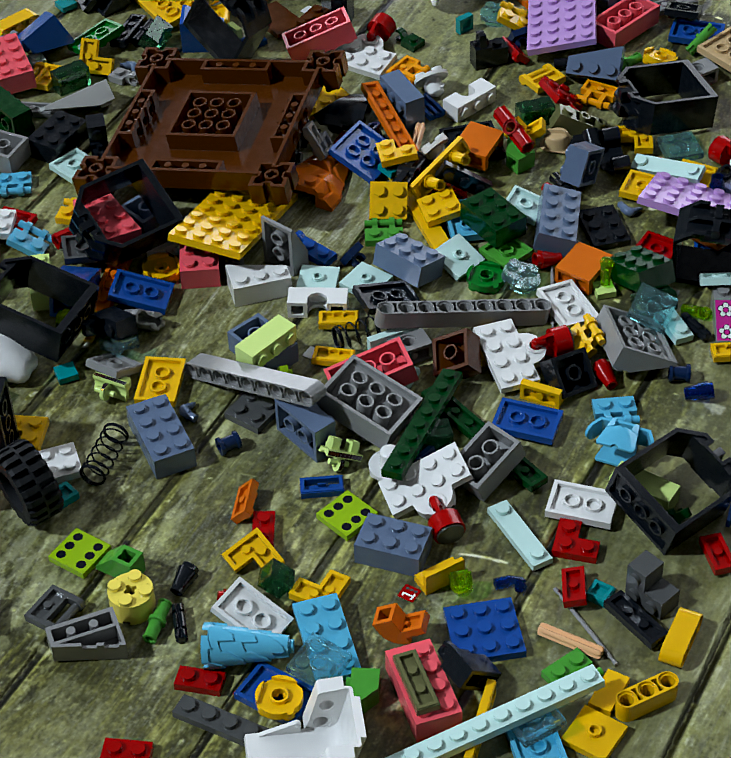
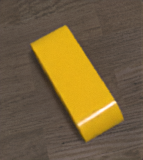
(17, 21)
(680, 637)
(646, 696)

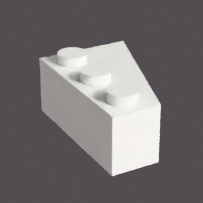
(257, 283)

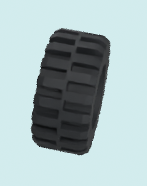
(29, 483)

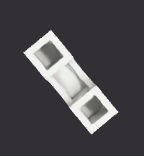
(460, 107)
(303, 299)

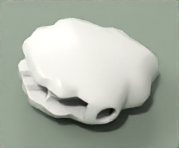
(16, 361)

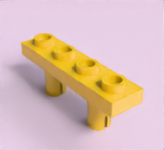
(455, 153)

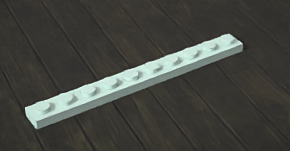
(507, 716)

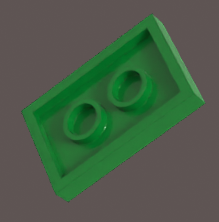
(103, 31)

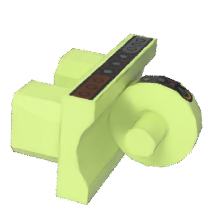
(111, 387)
(333, 449)

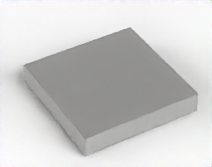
(114, 365)

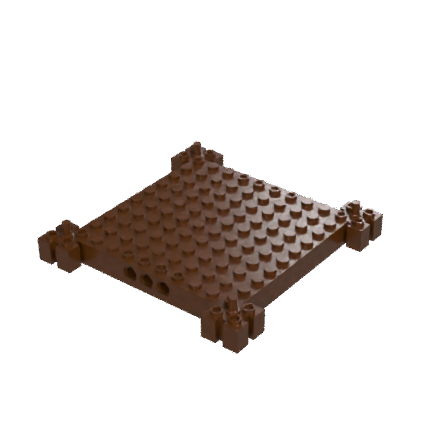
(219, 121)

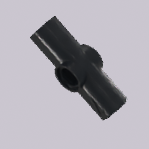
(410, 170)

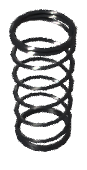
(335, 330)
(114, 440)

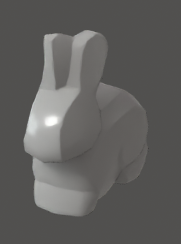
(147, 319)

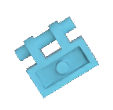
(15, 183)
(26, 243)
(616, 407)

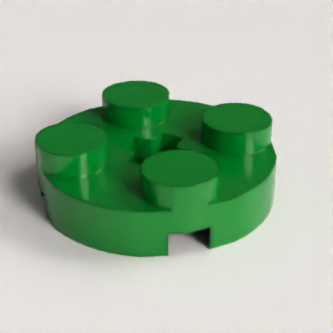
(477, 281)

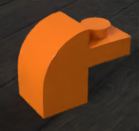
(397, 626)

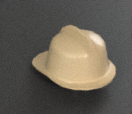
(555, 140)

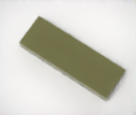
(416, 682)

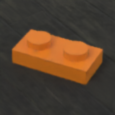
(245, 501)

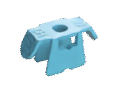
(618, 439)

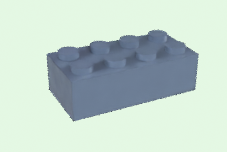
(557, 219)
(161, 436)

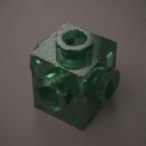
(276, 578)

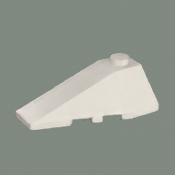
(89, 97)

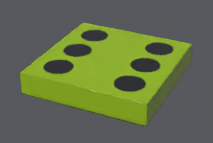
(345, 515)
(79, 553)

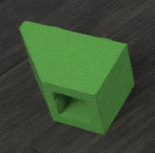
(518, 161)
(121, 561)
(367, 685)

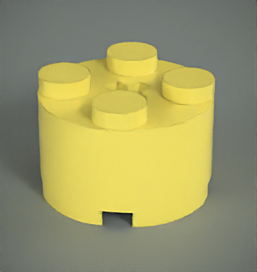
(131, 597)

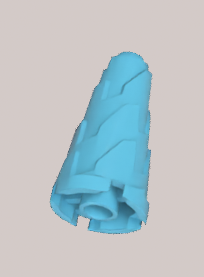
(239, 645)

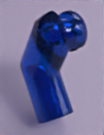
(510, 580)

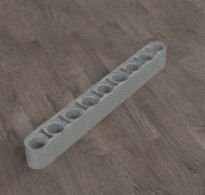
(461, 313)
(256, 379)

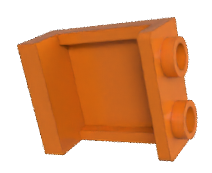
(482, 142)
(581, 266)

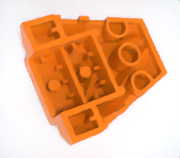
(322, 179)

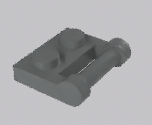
(51, 604)

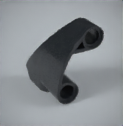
(343, 113)
(609, 138)

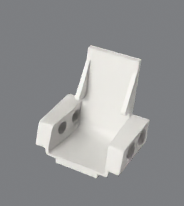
(330, 722)

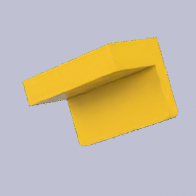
(541, 394)
(437, 575)

